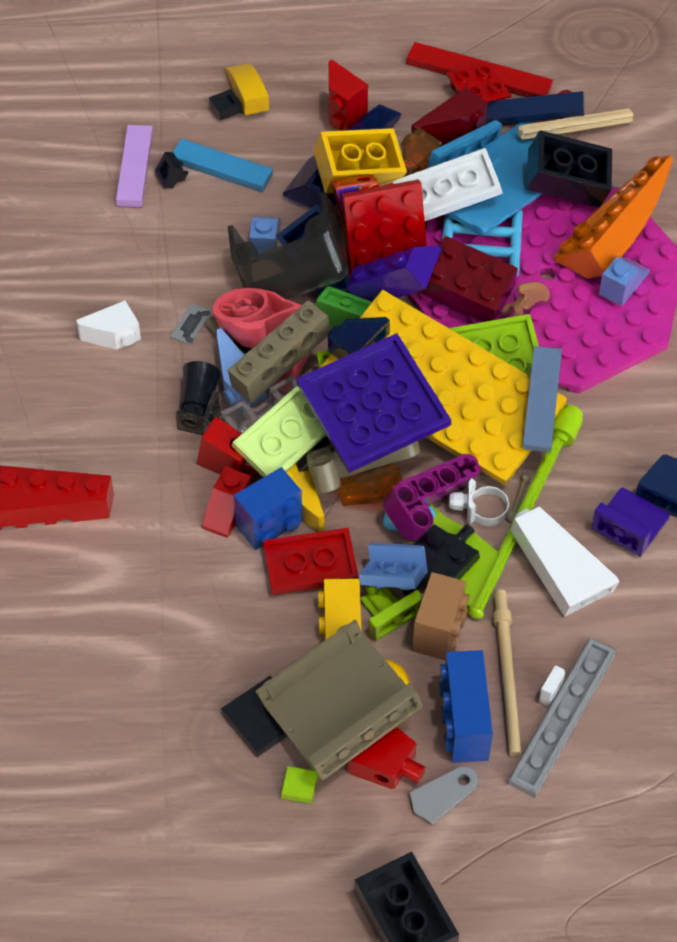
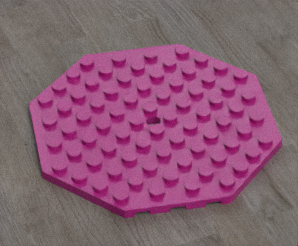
(592, 331)

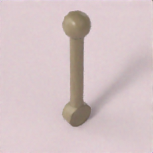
(525, 479)

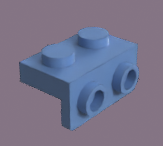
(394, 566)

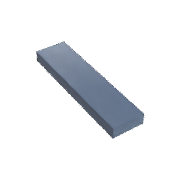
(542, 399)

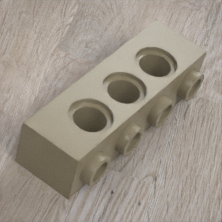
(279, 351)

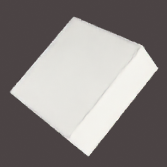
(552, 686)

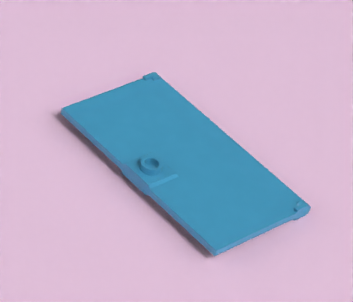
(510, 164)

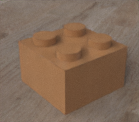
(440, 616)

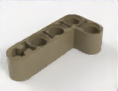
(328, 468)

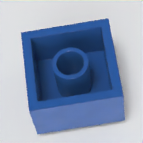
(268, 508)

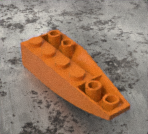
(616, 222)

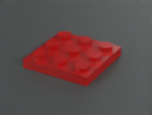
(383, 221)

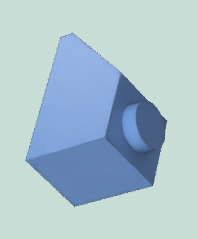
(264, 232)
(622, 279)

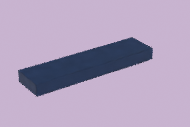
(536, 108)

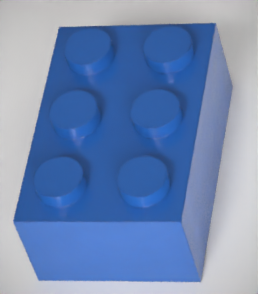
(465, 706)

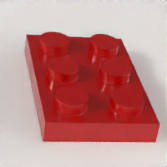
(307, 559)

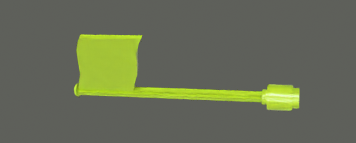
(487, 570)

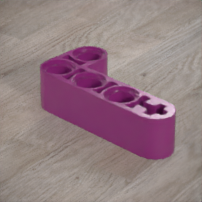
(409, 498)

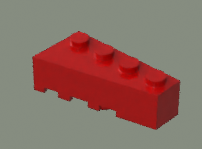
(52, 496)

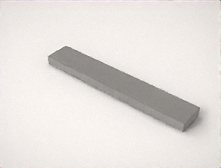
(562, 718)

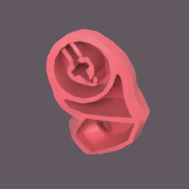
(252, 315)

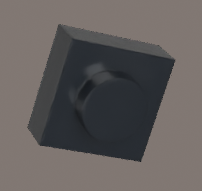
(225, 104)

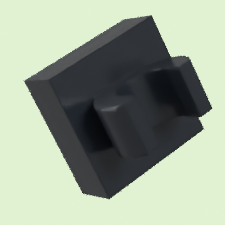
(170, 170)

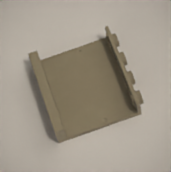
(338, 700)

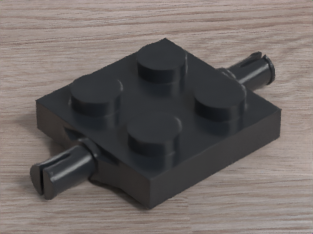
(446, 554)

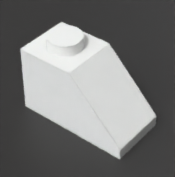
(110, 327)

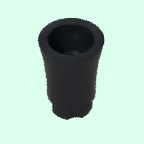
(198, 384)

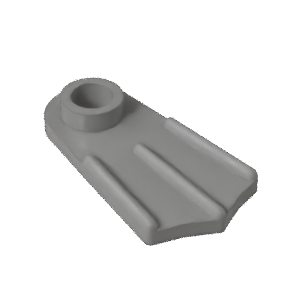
(443, 794)

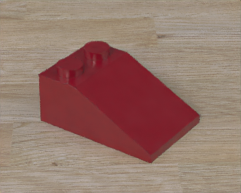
(454, 117)

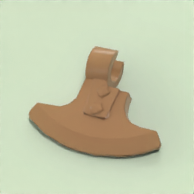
(530, 294)

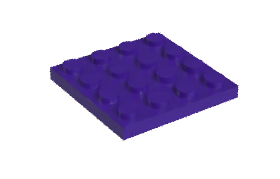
(373, 402)

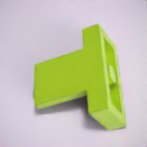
(387, 611)

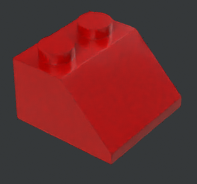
(346, 97)

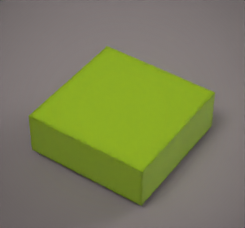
(299, 785)

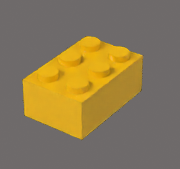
(358, 154)

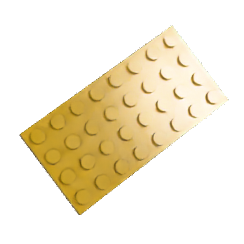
(474, 386)

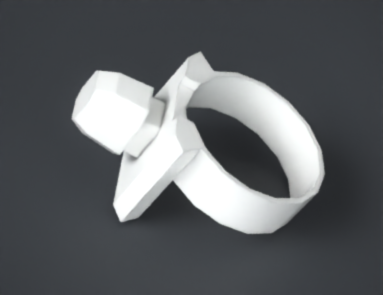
(458, 501)

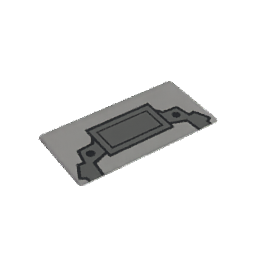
(190, 324)

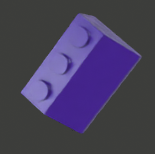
(396, 274)

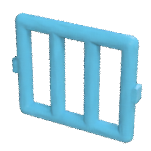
(513, 232)

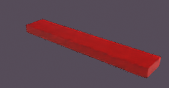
(443, 61)

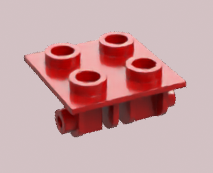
(481, 81)

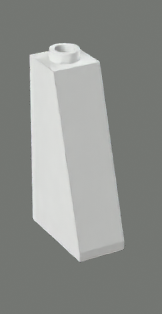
(561, 562)

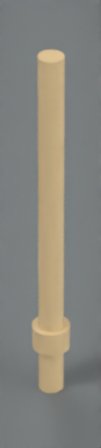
(503, 620)

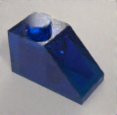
(356, 335)

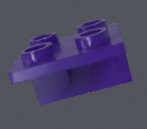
(629, 521)

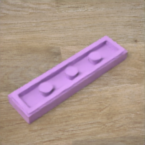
(134, 166)

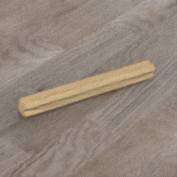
(577, 123)

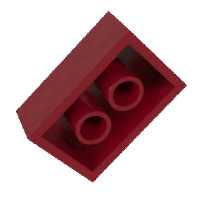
(470, 280)

